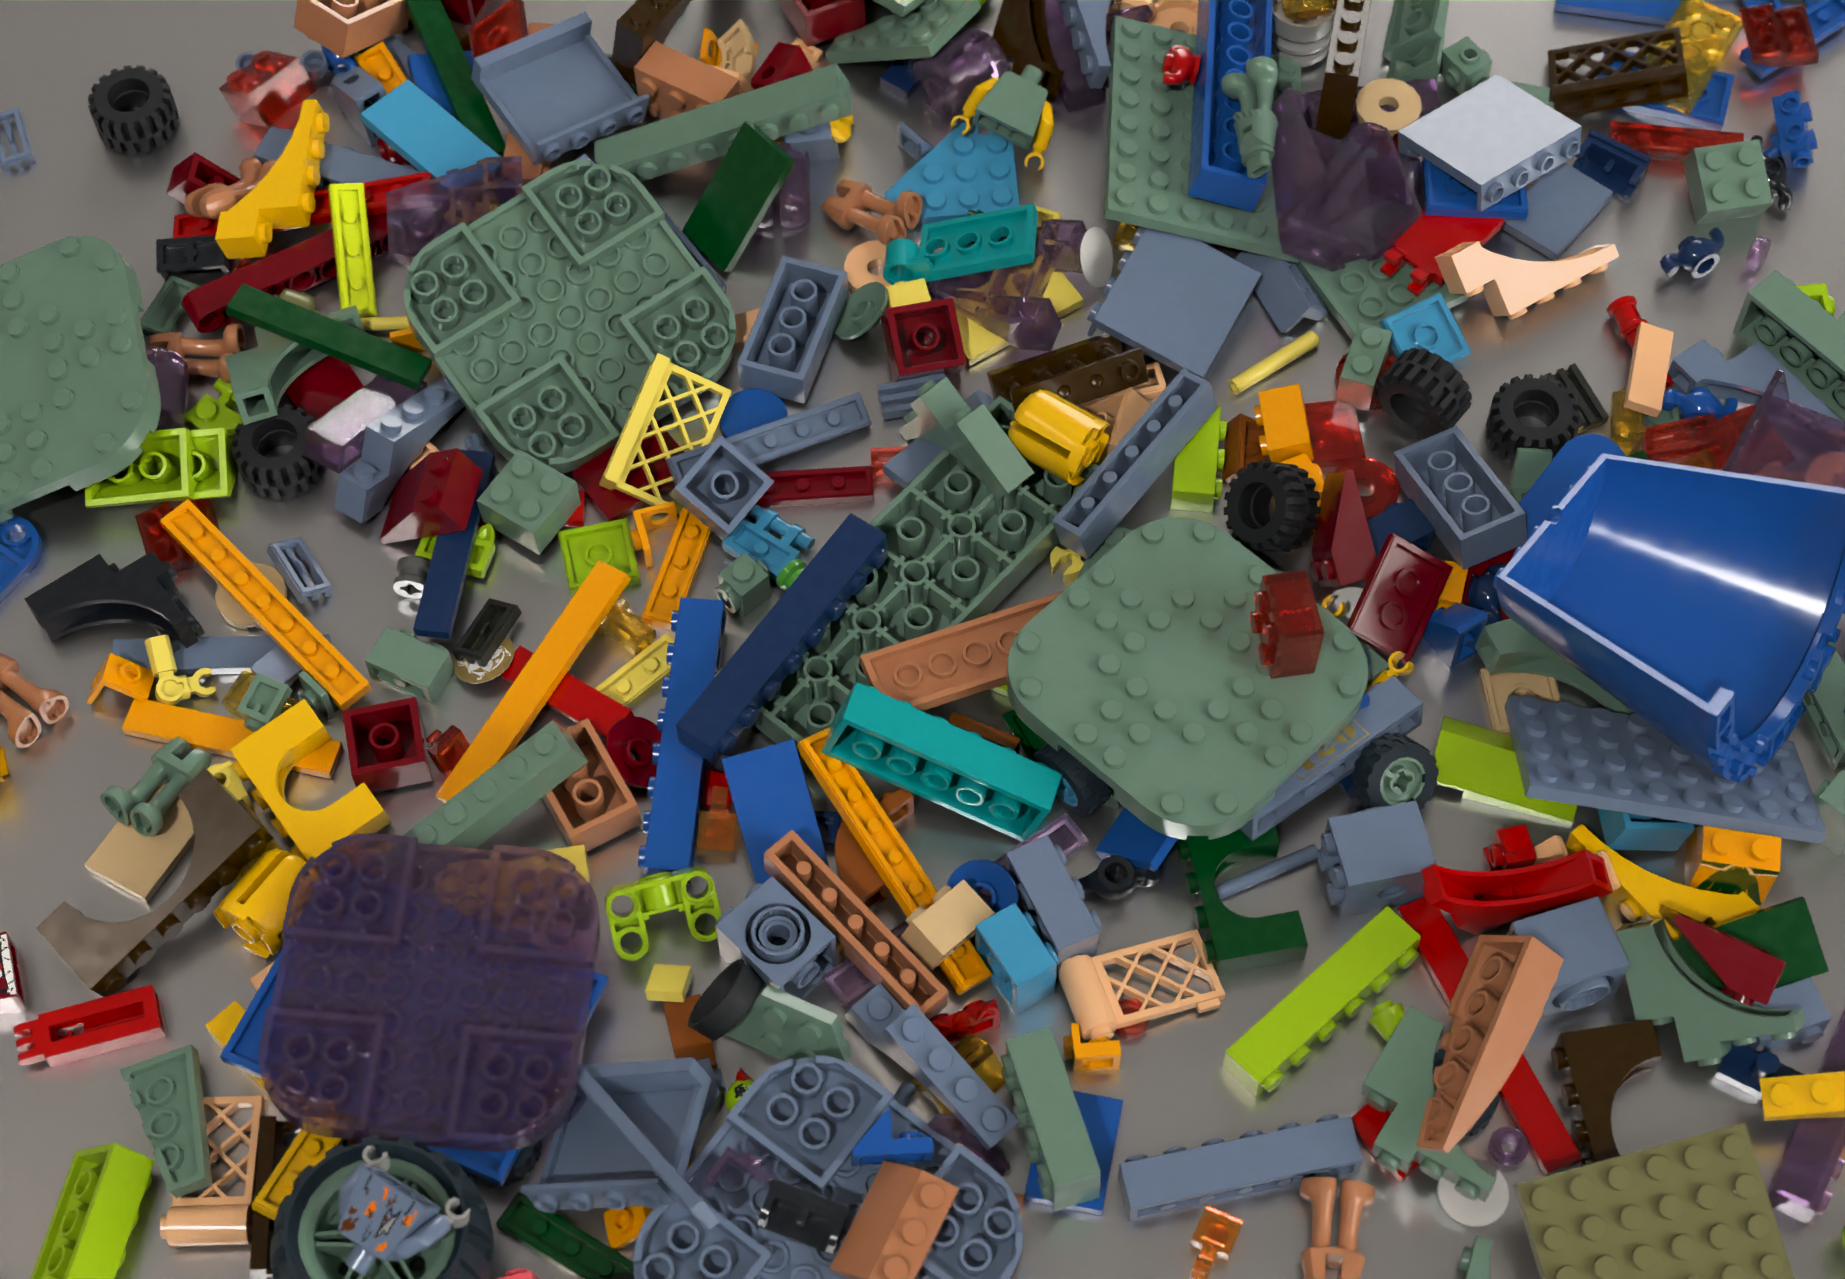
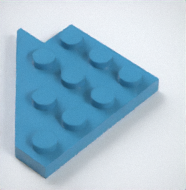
(962, 175)

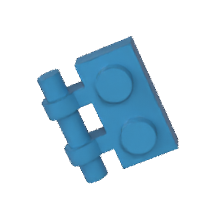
(763, 546)

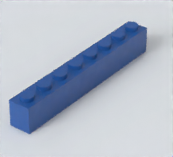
(680, 771)

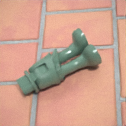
(1256, 122)

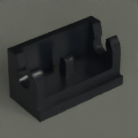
(189, 255)
(803, 1216)

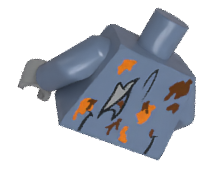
(389, 1216)

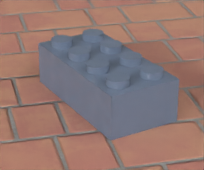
(793, 329)
(1460, 497)

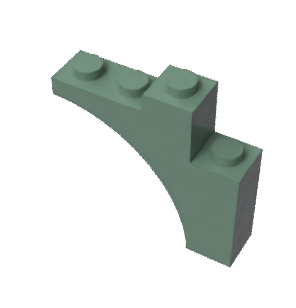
(265, 372)
(968, 435)
(1512, 649)
(1704, 1016)
(1403, 1085)

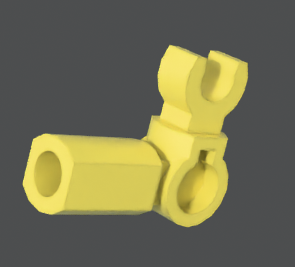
(172, 688)

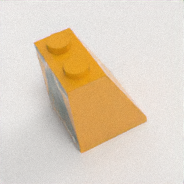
(1732, 862)

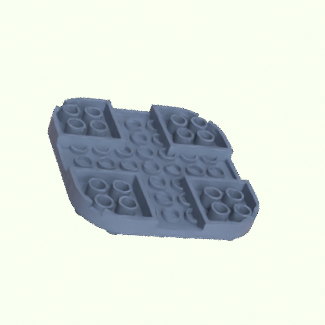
(803, 1128)

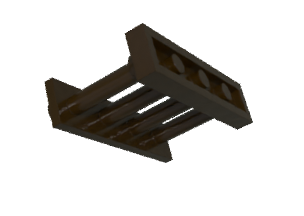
(1072, 372)

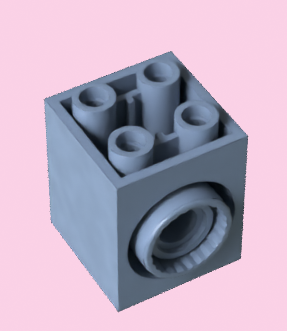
(1375, 858)
(777, 939)
(1590, 951)

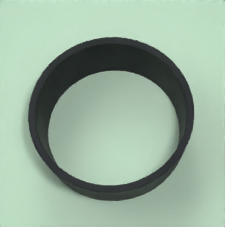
(725, 1000)

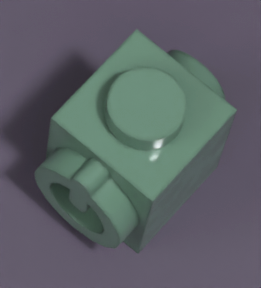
(744, 585)

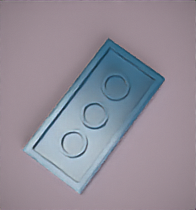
(424, 131)

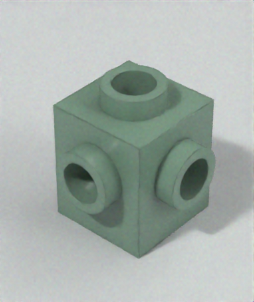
(1465, 65)

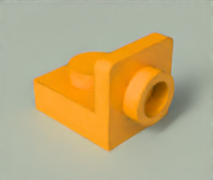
(1093, 1055)

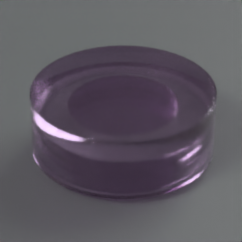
(1758, 253)

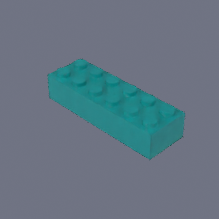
(941, 762)

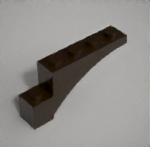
(1025, 41)

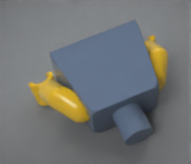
(821, 140)

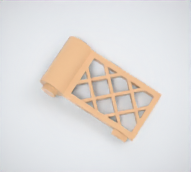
(1097, 1006)
(221, 1218)

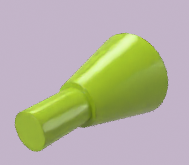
(1386, 1018)

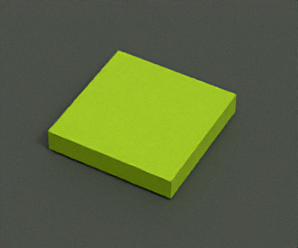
(603, 542)

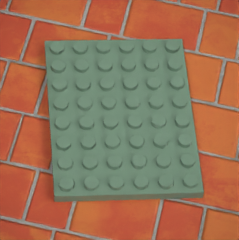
(1152, 143)

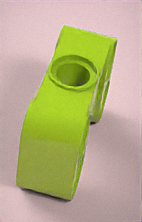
(656, 895)

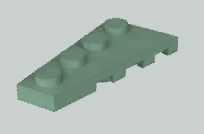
(173, 1116)

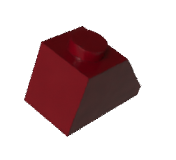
(194, 174)

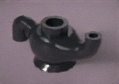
(1777, 179)
(1117, 878)

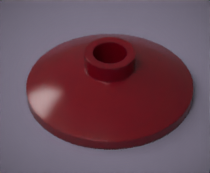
(635, 736)

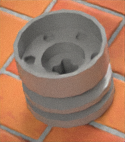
(1303, 38)

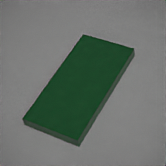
(738, 196)
(1779, 929)

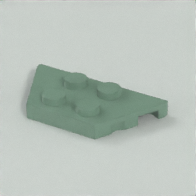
(790, 1028)

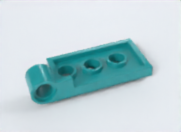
(908, 263)

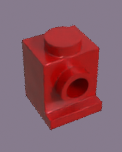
(1510, 849)

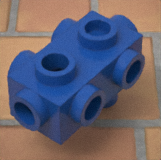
(1793, 138)

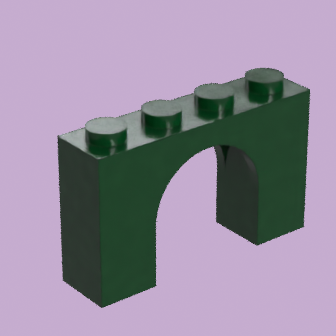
(1233, 940)

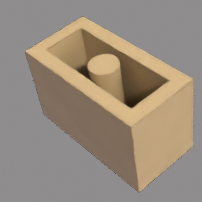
(946, 924)

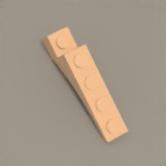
(1516, 283)

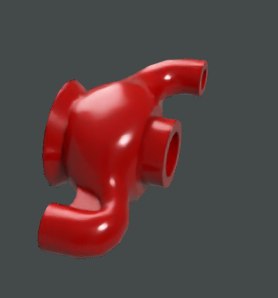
(1180, 66)

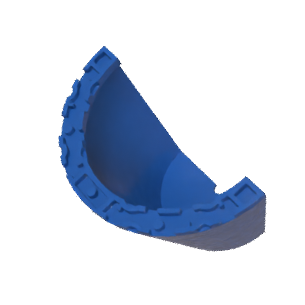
(1689, 598)

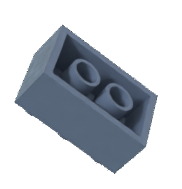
(1053, 899)

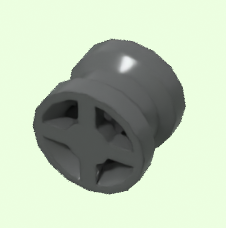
(411, 576)

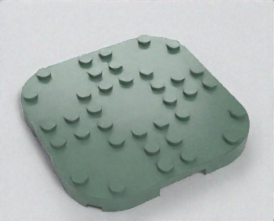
(561, 307)
(71, 370)
(1162, 682)

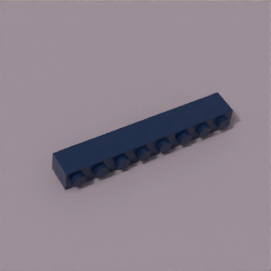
(782, 639)

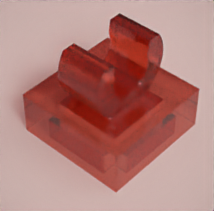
(447, 748)

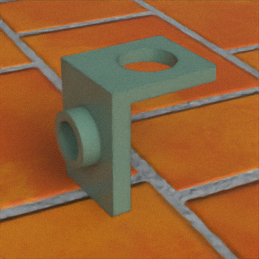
(1527, 468)
(317, 696)

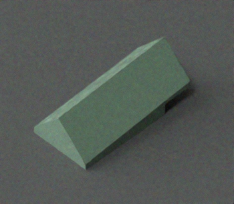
(1415, 39)

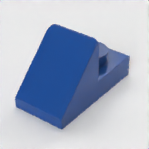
(879, 1146)

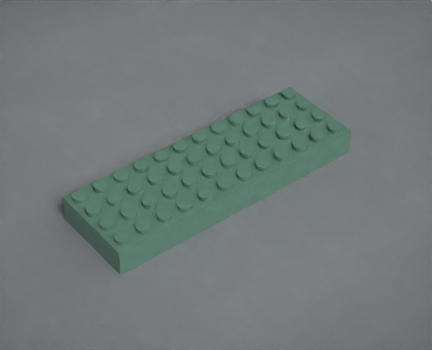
(946, 563)

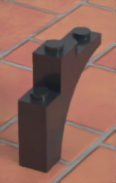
(105, 595)

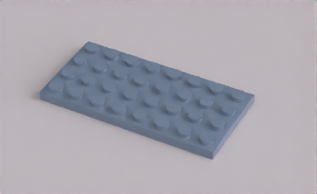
(1634, 769)

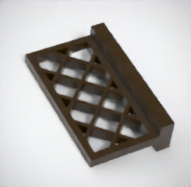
(1619, 87)
(270, 1152)

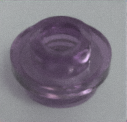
(1512, 1136)

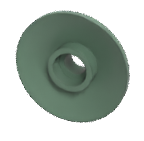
(862, 311)

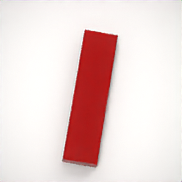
(574, 698)

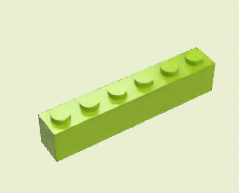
(1321, 1002)

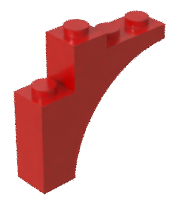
(1492, 898)

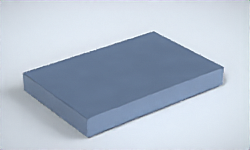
(1559, 210)

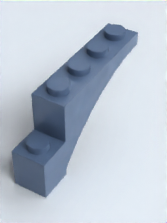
(1087, 27)
(1741, 377)
(391, 447)
(932, 1060)

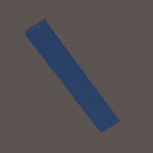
(450, 565)

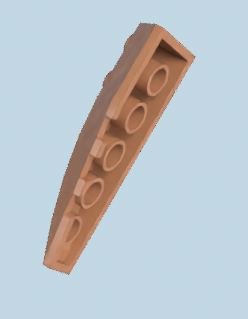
(1491, 1026)

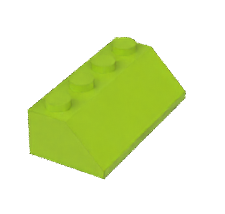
(94, 1214)

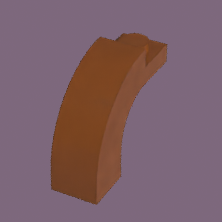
(853, 864)

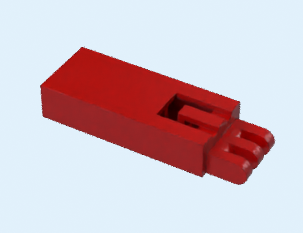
(107, 1022)

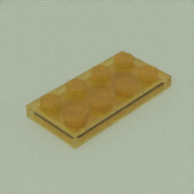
(1706, 39)

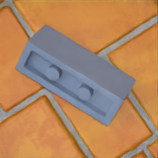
(1284, 290)

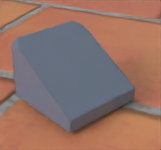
(913, 142)
(278, 666)

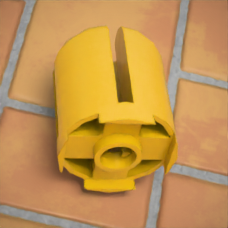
(1058, 435)
(260, 902)

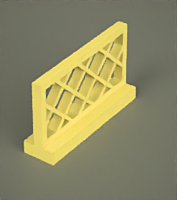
(643, 414)

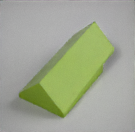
(171, 468)
(1487, 770)

